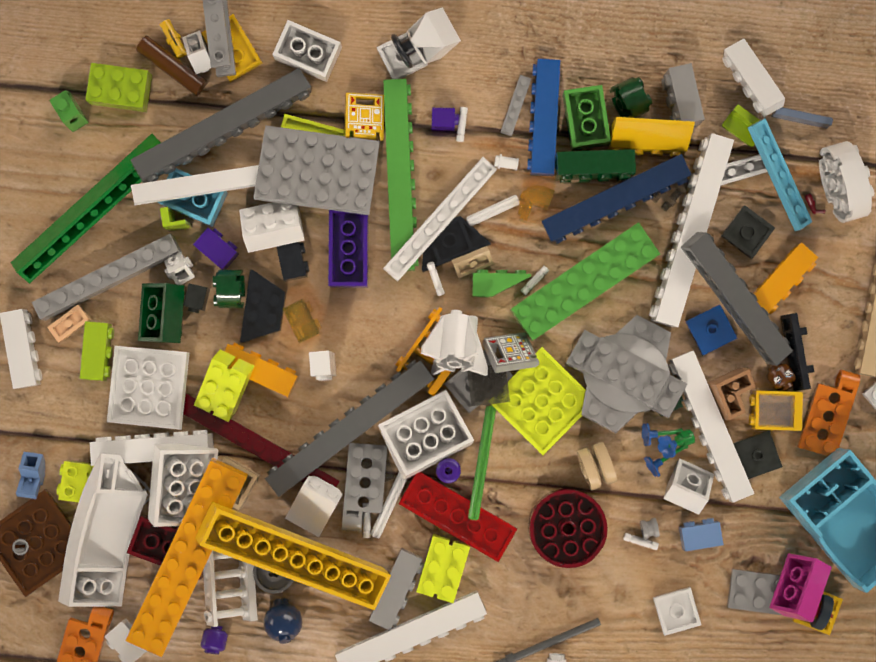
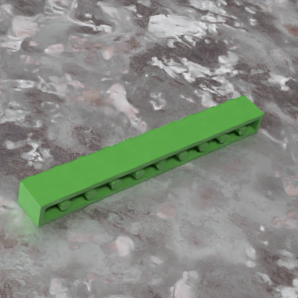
(399, 163)

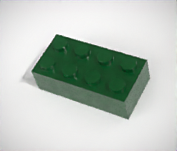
(595, 165)

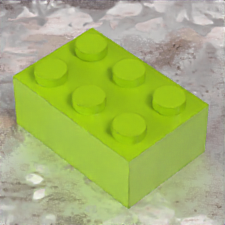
(118, 87)

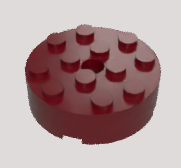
(547, 525)

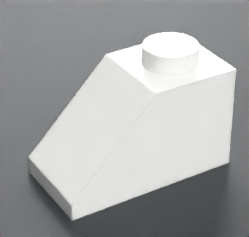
(197, 52)

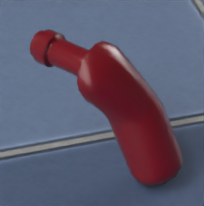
(812, 205)

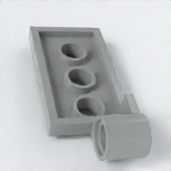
(352, 512)

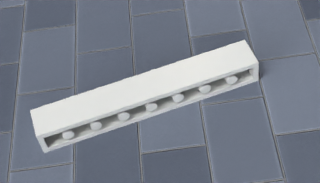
(712, 428)
(416, 631)

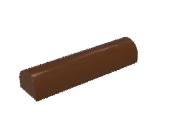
(171, 65)

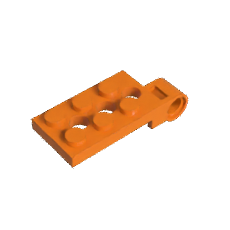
(846, 388)
(98, 626)

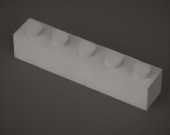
(515, 105)

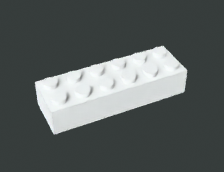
(142, 446)

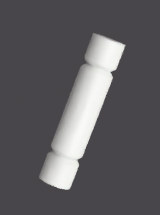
(462, 124)
(435, 278)
(534, 280)
(366, 523)
(640, 541)

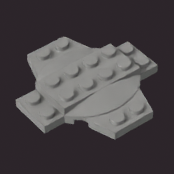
(626, 374)

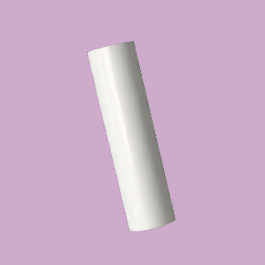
(743, 169)

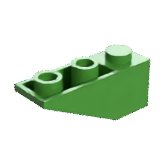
(491, 284)

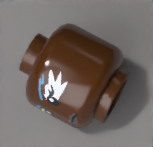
(781, 377)

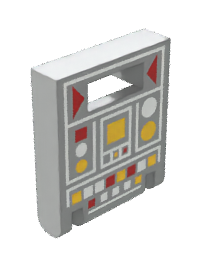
(515, 351)

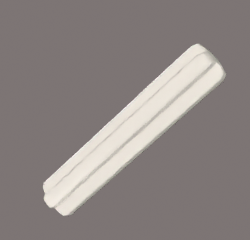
(492, 210)

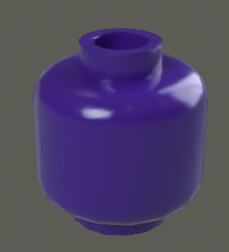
(454, 466)
(214, 640)

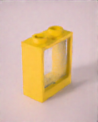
(776, 410)

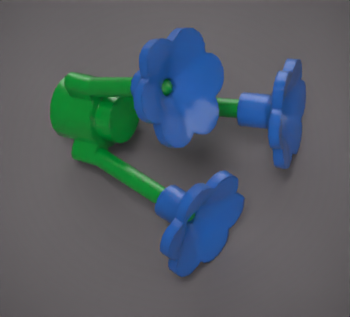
(666, 445)

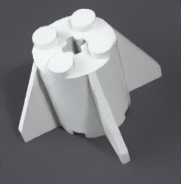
(455, 345)

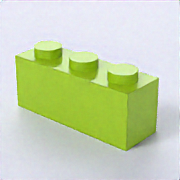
(96, 351)

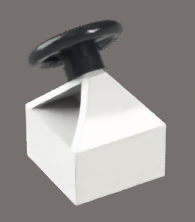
(429, 37)

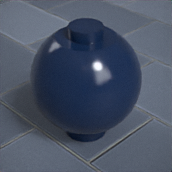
(282, 621)

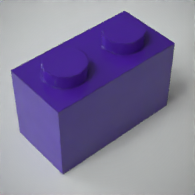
(216, 248)

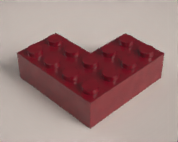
(152, 542)

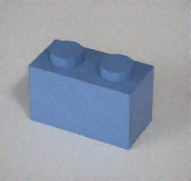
(700, 535)

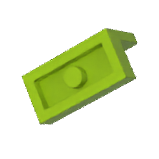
(738, 123)
(169, 221)

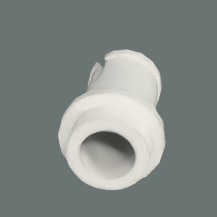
(506, 162)

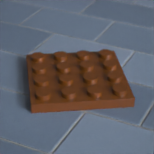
(47, 535)

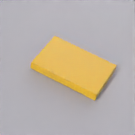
(244, 53)

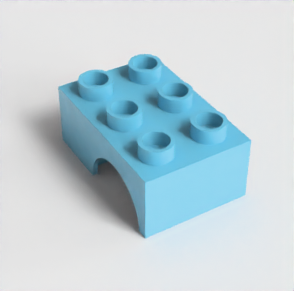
(839, 513)

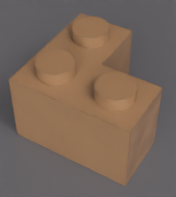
(727, 392)

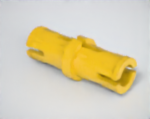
(167, 27)

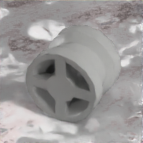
(649, 528)

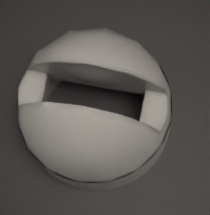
(20, 551)

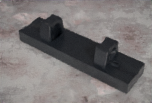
(796, 358)

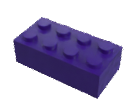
(348, 250)

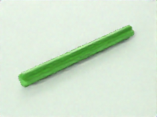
(482, 462)

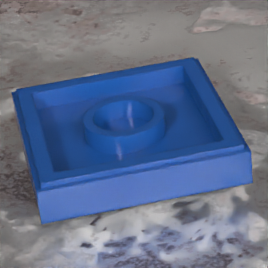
(711, 329)

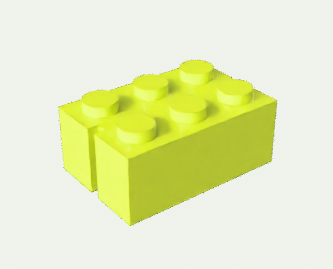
(223, 386)
(443, 568)

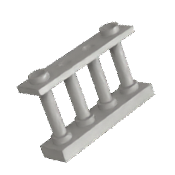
(219, 37)

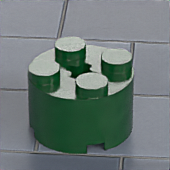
(631, 98)
(229, 288)

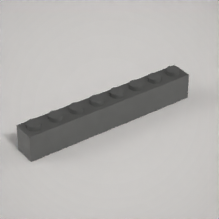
(737, 298)

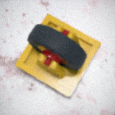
(825, 614)

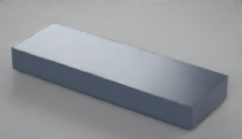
(803, 117)

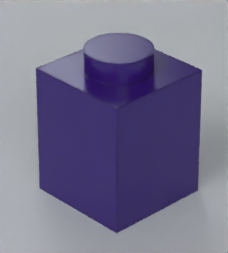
(444, 118)

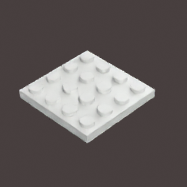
(148, 387)

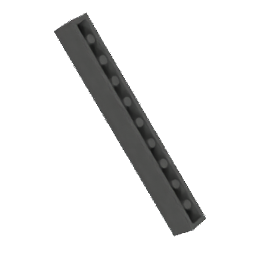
(221, 126)
(349, 428)

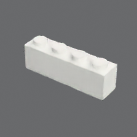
(753, 77)
(20, 348)
(322, 365)

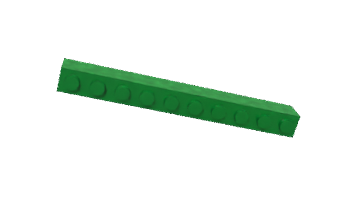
(80, 216)

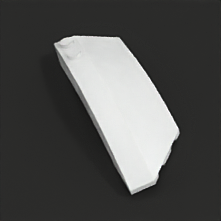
(101, 536)

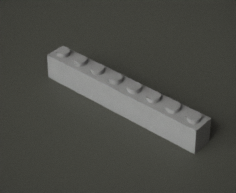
(106, 277)

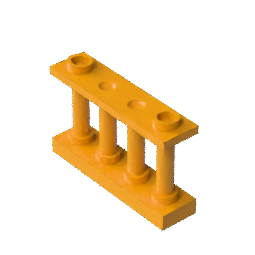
(435, 384)

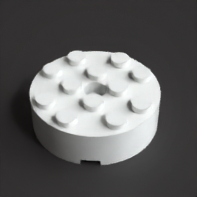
(846, 181)

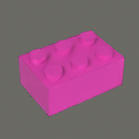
(800, 587)

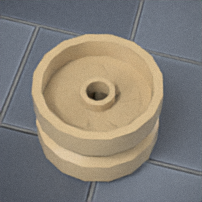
(595, 466)

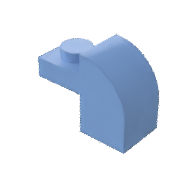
(32, 475)

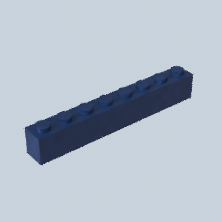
(617, 198)

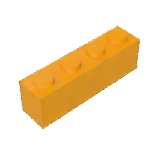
(784, 276)
(265, 372)

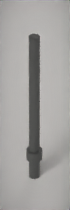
(551, 641)

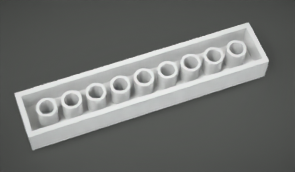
(695, 218)

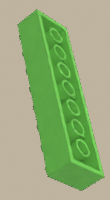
(585, 281)

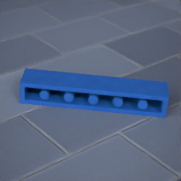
(545, 117)

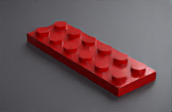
(450, 513)

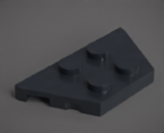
(452, 243)
(262, 308)

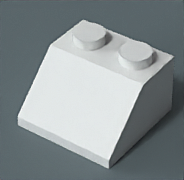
(689, 486)

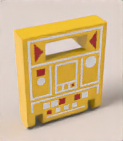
(364, 119)

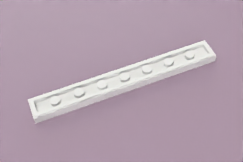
(194, 185)
(440, 219)

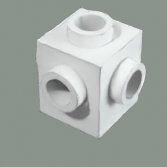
(179, 268)

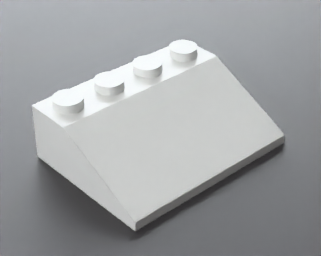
(425, 434)
(175, 479)

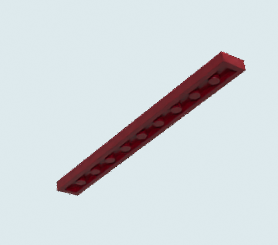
(246, 438)

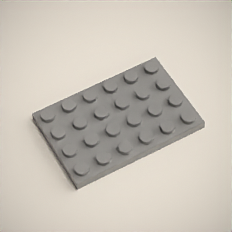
(316, 170)

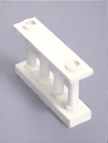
(246, 591)

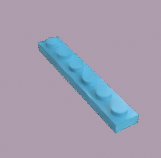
(780, 174)

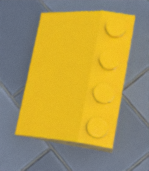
(651, 136)

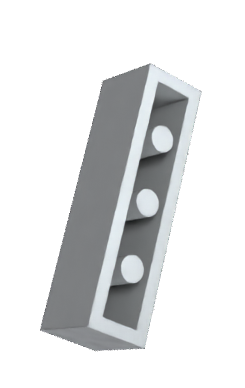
(394, 595)

